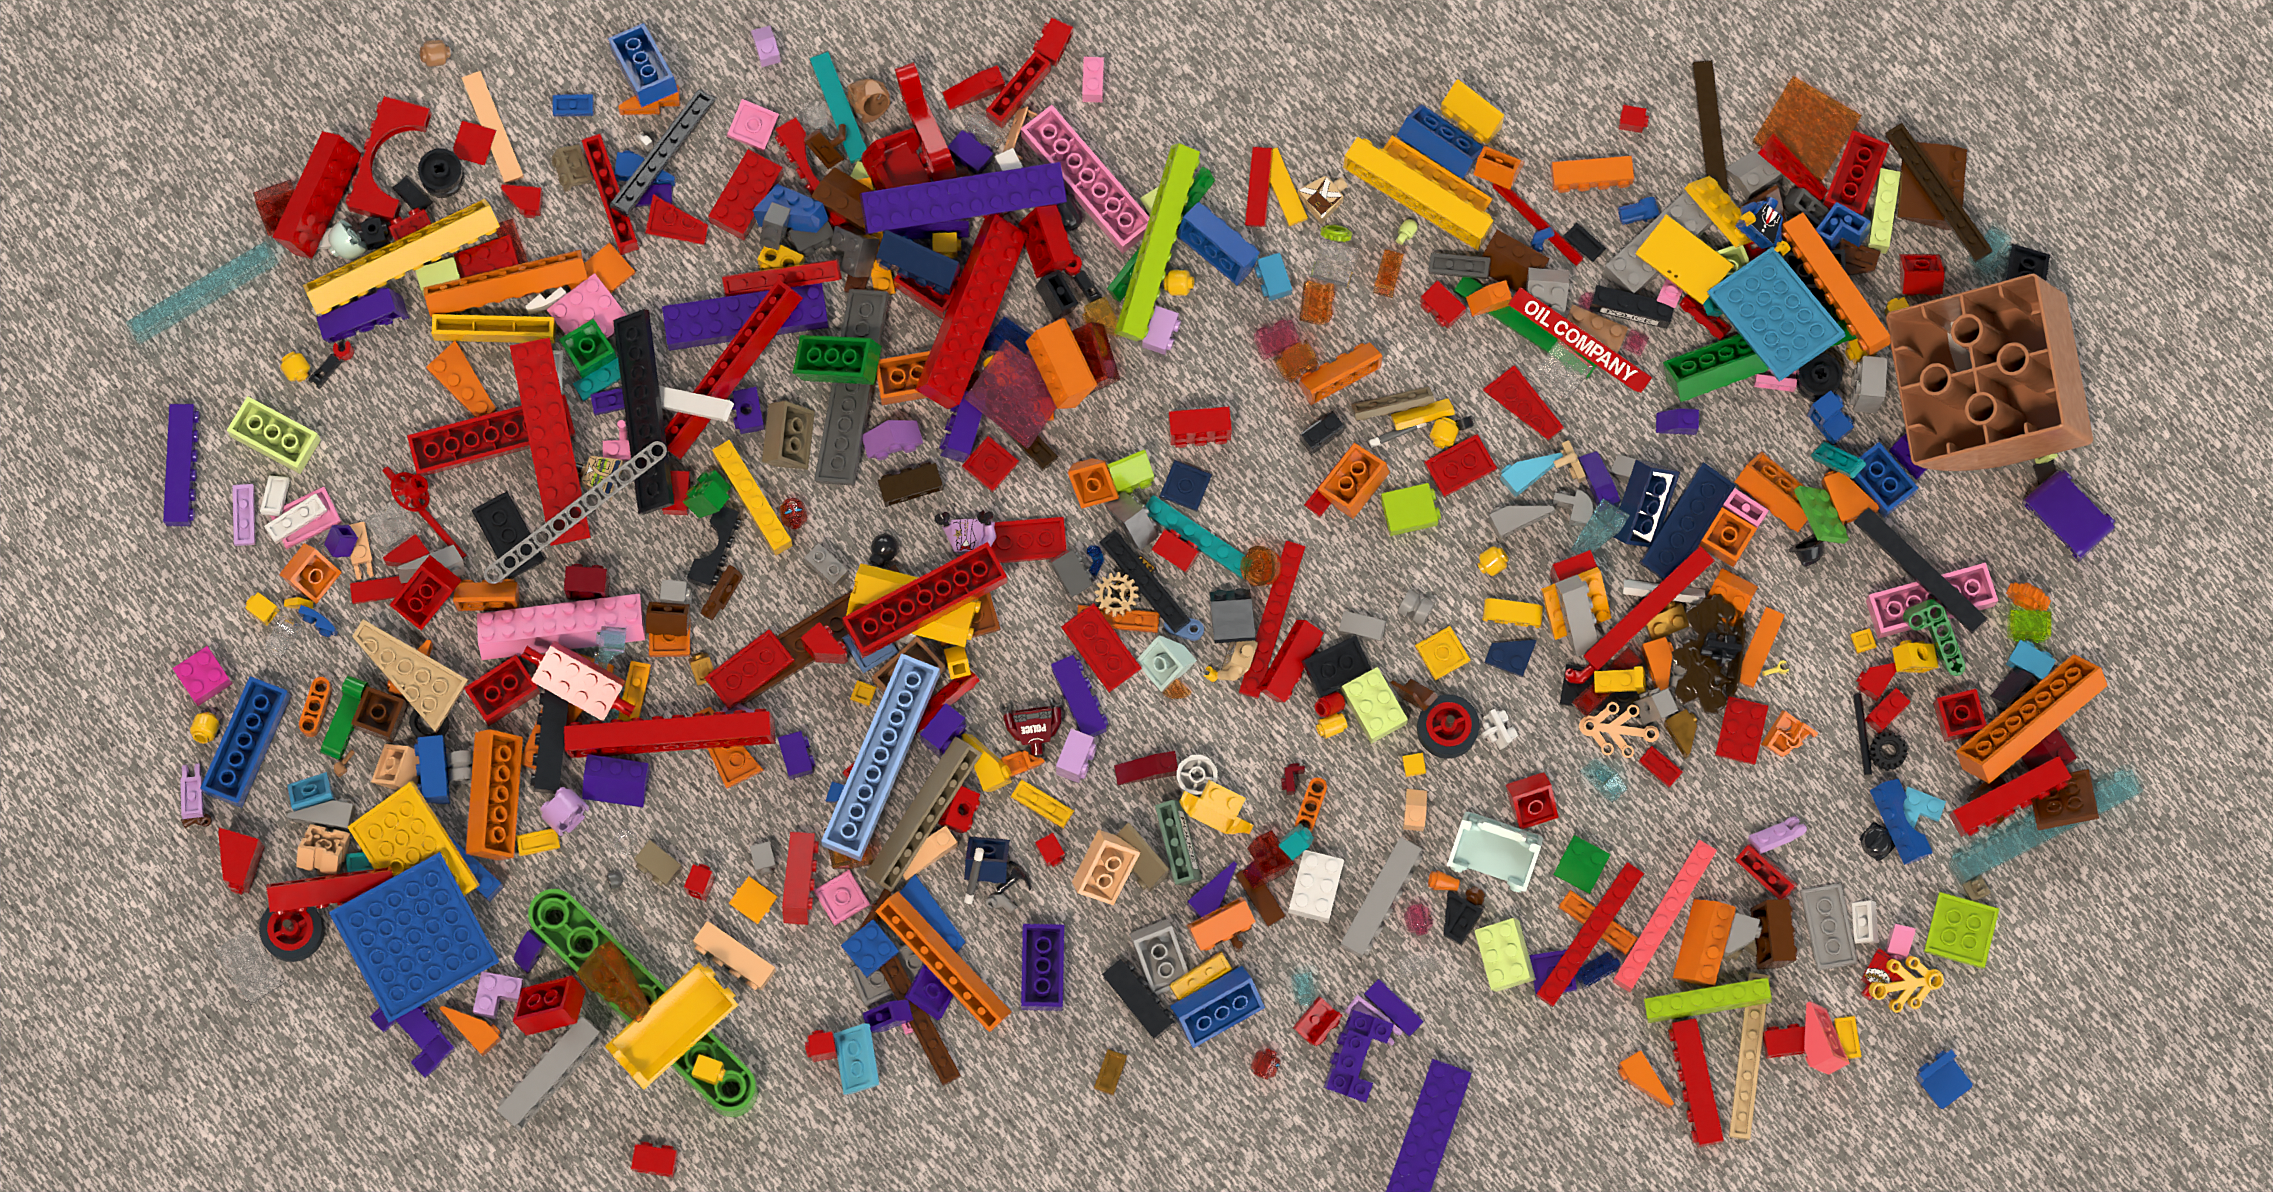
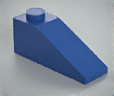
(627, 164)

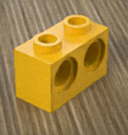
(783, 257)

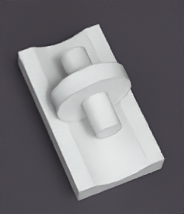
(1496, 730)

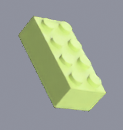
(273, 435)

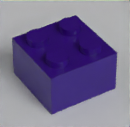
(943, 729)

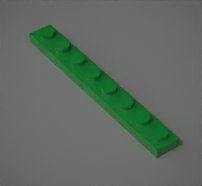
(1202, 183)

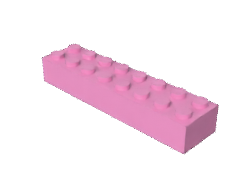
(1087, 178)
(568, 623)

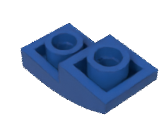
(322, 624)

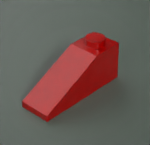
(975, 88)

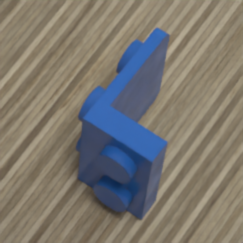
(1943, 1079)

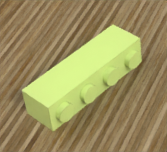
(1883, 210)

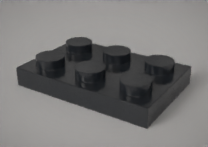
(1336, 666)

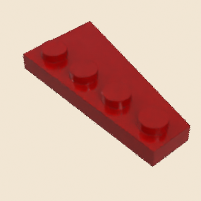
(1790, 166)
(1521, 399)

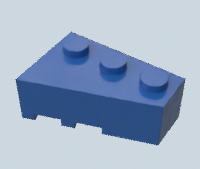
(805, 212)

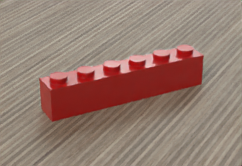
(608, 190)
(2010, 796)
(323, 889)
(1696, 1083)

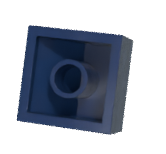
(994, 859)

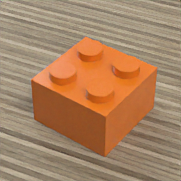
(1728, 537)

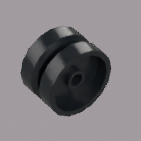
(441, 173)
(1821, 366)

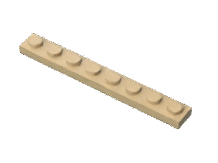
(1747, 1068)

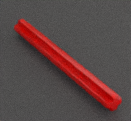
(1539, 223)

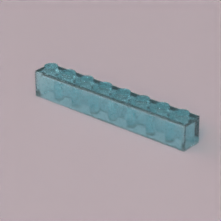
(202, 293)

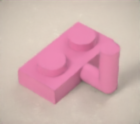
(618, 448)

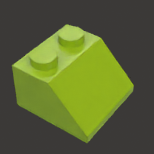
(1132, 472)

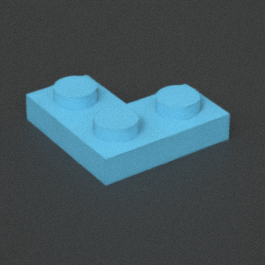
(1922, 804)

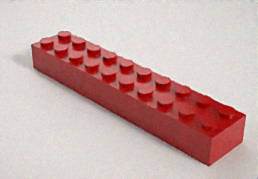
(971, 312)
(549, 435)
(670, 734)

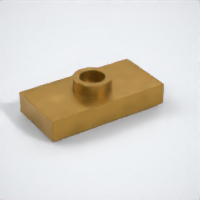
(1110, 1072)

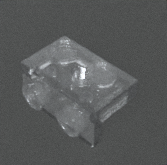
(985, 129)

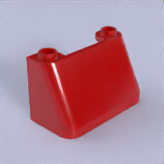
(894, 161)

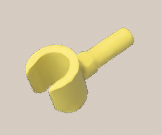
(1776, 669)

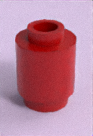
(1330, 704)

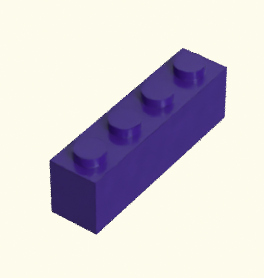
(1078, 696)

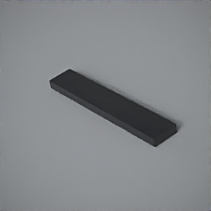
(1145, 581)

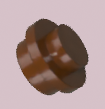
(1475, 895)

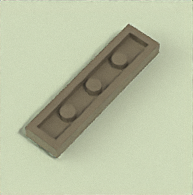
(1392, 403)

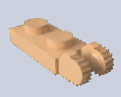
(361, 551)

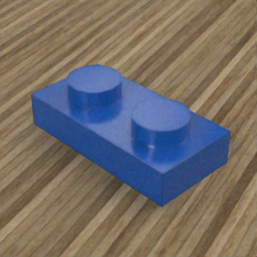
(573, 105)

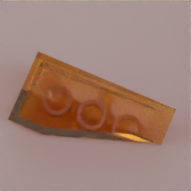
(611, 976)

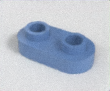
(1185, 631)

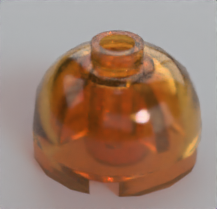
(1261, 566)

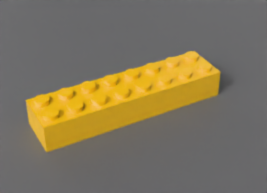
(1418, 193)

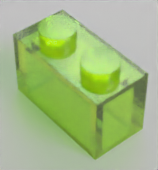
(2029, 625)

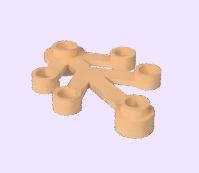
(1615, 729)

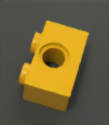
(1915, 657)

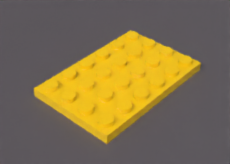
(407, 832)

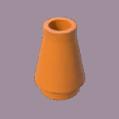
(1442, 881)

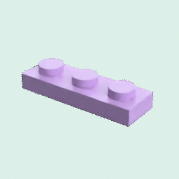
(243, 515)

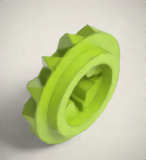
(1336, 233)

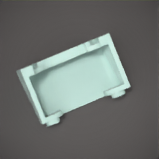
(1495, 850)

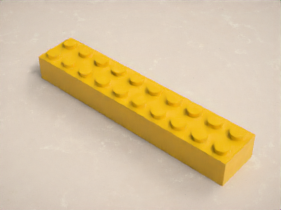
(401, 256)

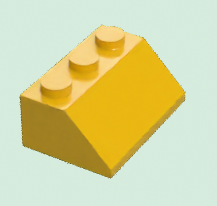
(1472, 112)

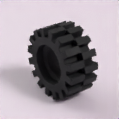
(1896, 742)

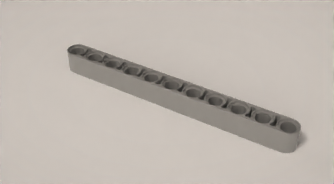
(565, 514)

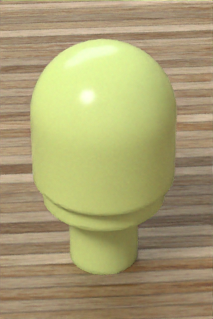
(1406, 230)

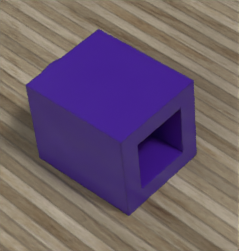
(341, 541)

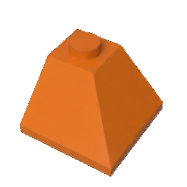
(1092, 482)

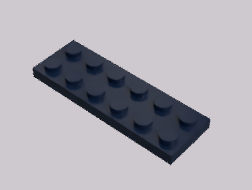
(1687, 521)

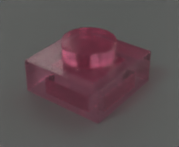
(1635, 343)

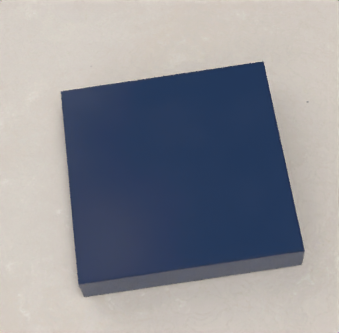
(1185, 485)

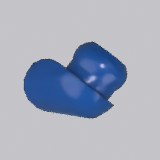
(1539, 237)

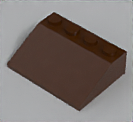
(1913, 201)

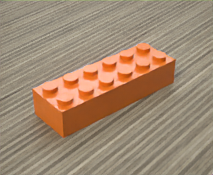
(494, 795)

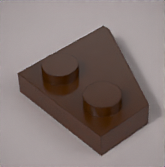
(1859, 259)

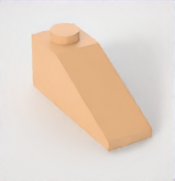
(932, 850)

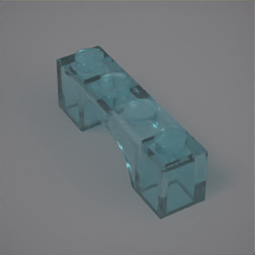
(611, 644)

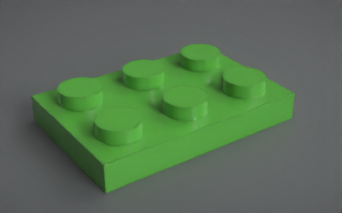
(1821, 514)

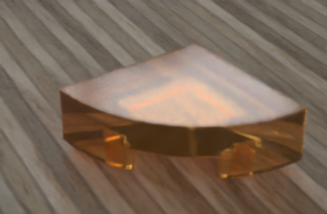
(1177, 691)

